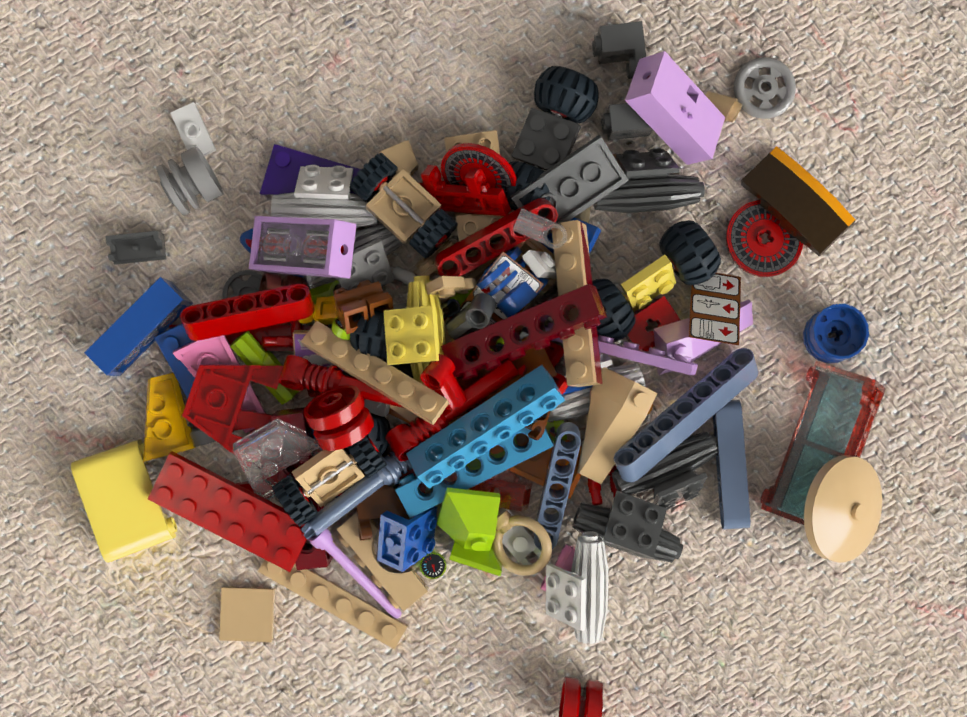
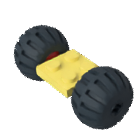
(685, 252)

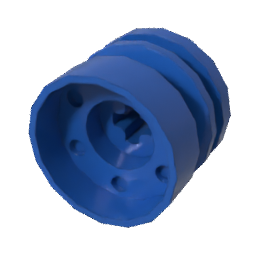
(519, 295)
(849, 327)

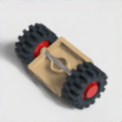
(403, 205)
(325, 478)

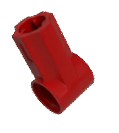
(440, 378)

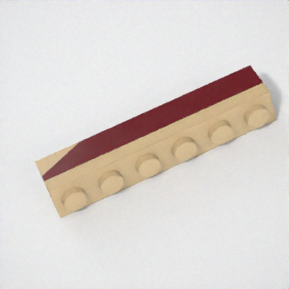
(573, 272)

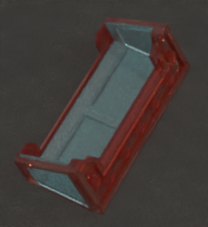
(830, 425)

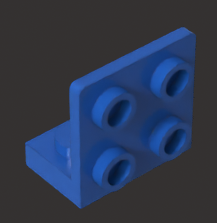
(404, 540)

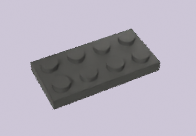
(578, 180)

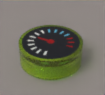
(433, 565)

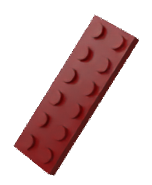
(228, 511)

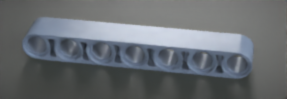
(686, 415)

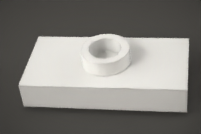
(192, 128)
(541, 264)

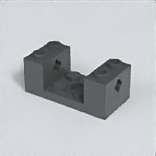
(620, 44)

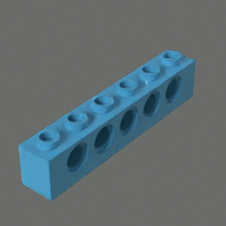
(485, 427)
(418, 502)

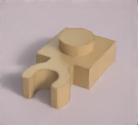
(449, 285)

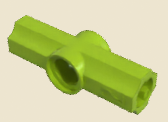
(254, 354)

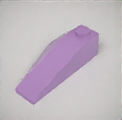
(675, 337)

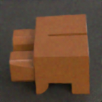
(363, 299)

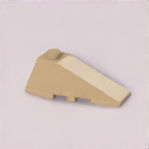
(613, 418)

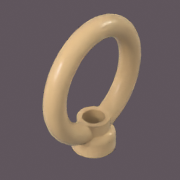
(505, 523)

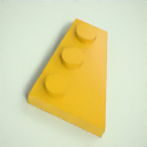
(164, 424)

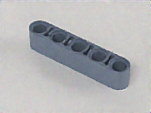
(731, 467)
(558, 474)

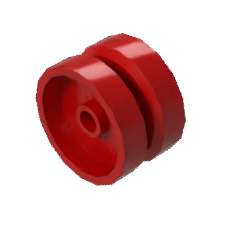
(339, 417)
(575, 705)

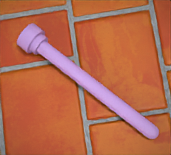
(324, 542)

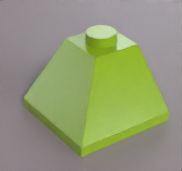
(470, 517)
(481, 560)

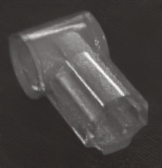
(537, 227)

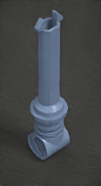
(356, 494)

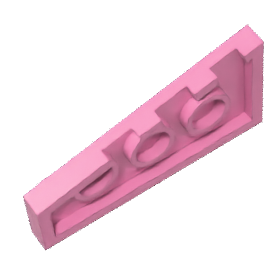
(215, 352)

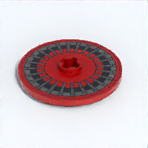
(465, 156)
(746, 246)

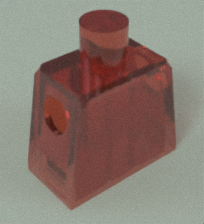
(513, 493)

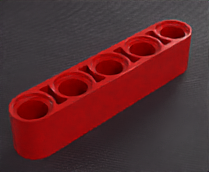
(481, 240)
(247, 312)

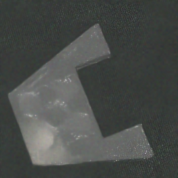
(270, 451)

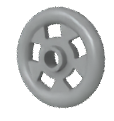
(751, 70)

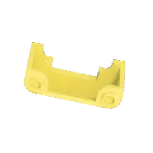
(116, 500)

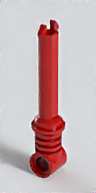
(301, 374)
(406, 437)

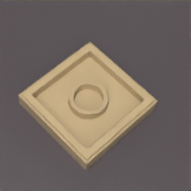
(247, 614)

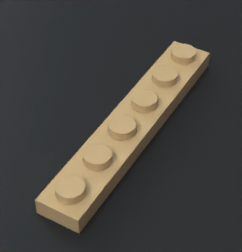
(375, 373)
(338, 602)

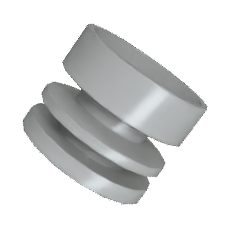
(189, 180)

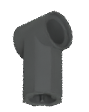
(472, 317)

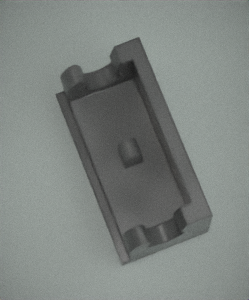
(136, 247)

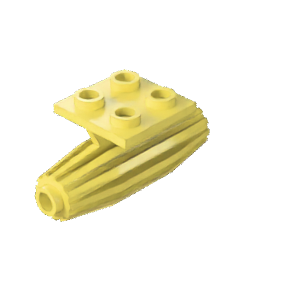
(416, 331)

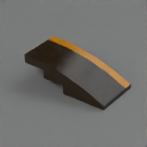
(798, 201)

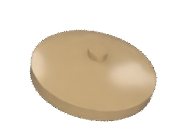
(843, 508)

